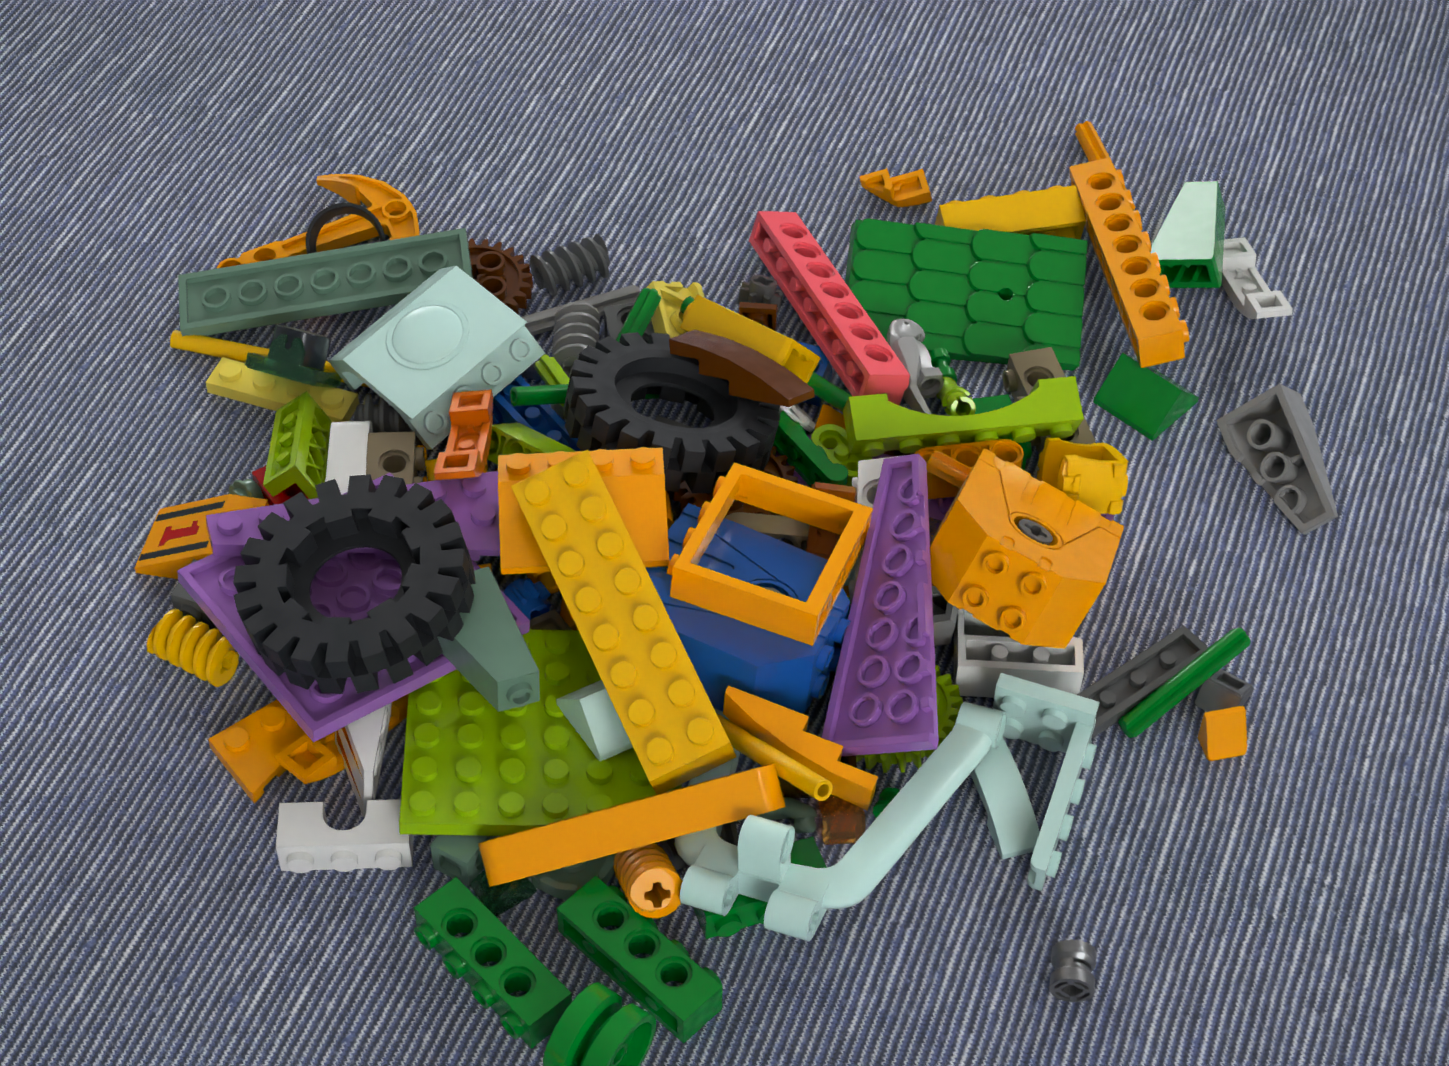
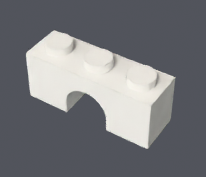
(309, 844)

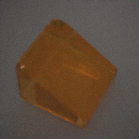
(840, 821)

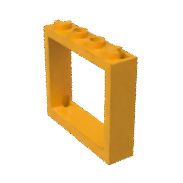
(751, 602)

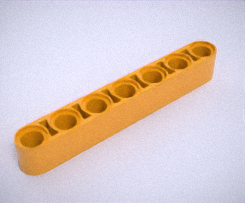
(631, 825)

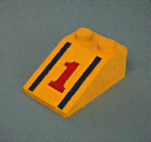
(182, 534)

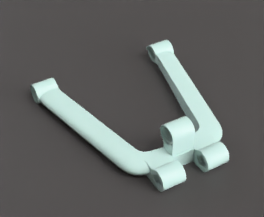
(801, 893)

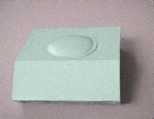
(438, 343)

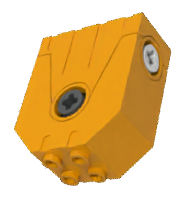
(1022, 554)

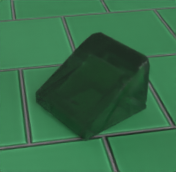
(502, 896)

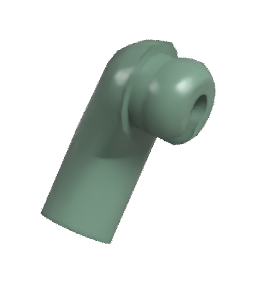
(801, 813)

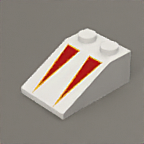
(363, 750)

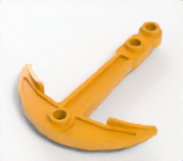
(385, 202)

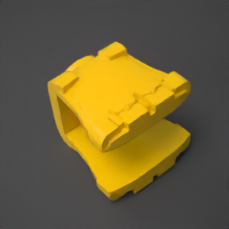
(1086, 473)

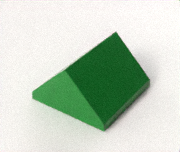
(1143, 397)

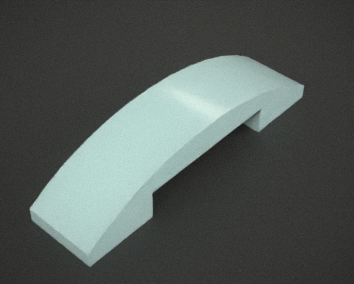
(1006, 803)

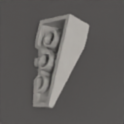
(1282, 454)

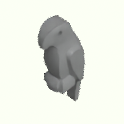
(925, 380)

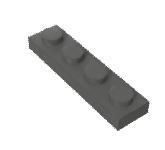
(1141, 676)

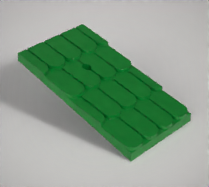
(972, 288)

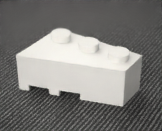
(985, 653)

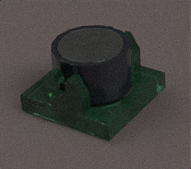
(297, 357)

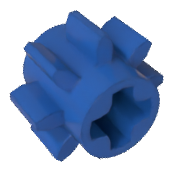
(529, 597)

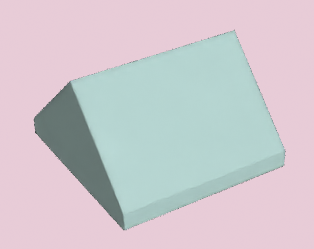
(595, 720)

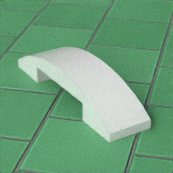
(1245, 284)

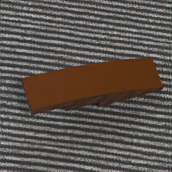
(747, 370)

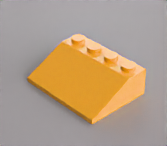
(633, 481)

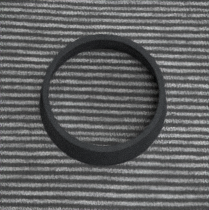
(335, 210)

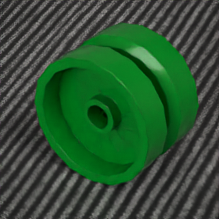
(600, 1031)

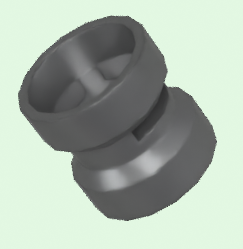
(1073, 968)

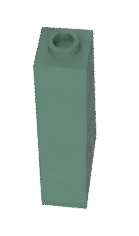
(492, 649)

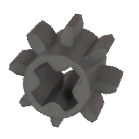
(760, 290)

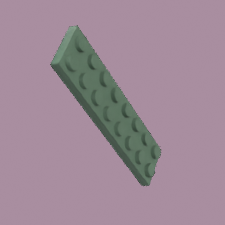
(315, 283)

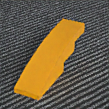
(787, 733)

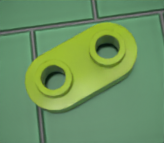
(836, 438)

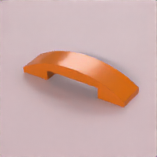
(469, 436)

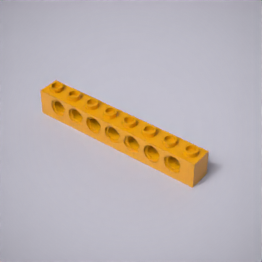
(1128, 264)

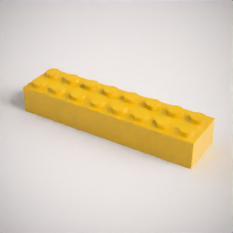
(623, 623)

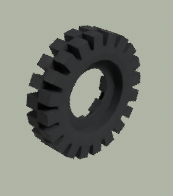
(625, 371)
(280, 570)

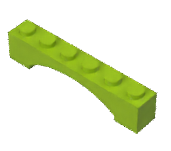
(882, 426)

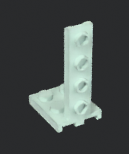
(1055, 723)

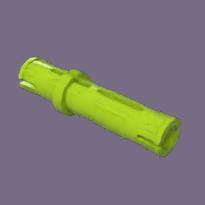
(955, 399)

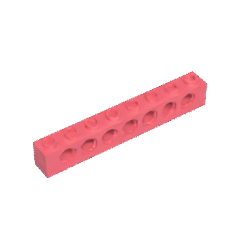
(828, 307)

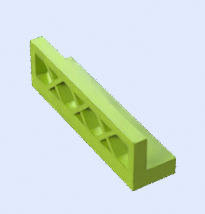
(298, 447)

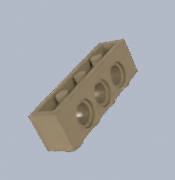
(1021, 376)
(395, 454)

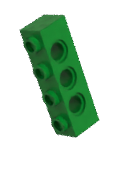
(457, 910)
(677, 1008)

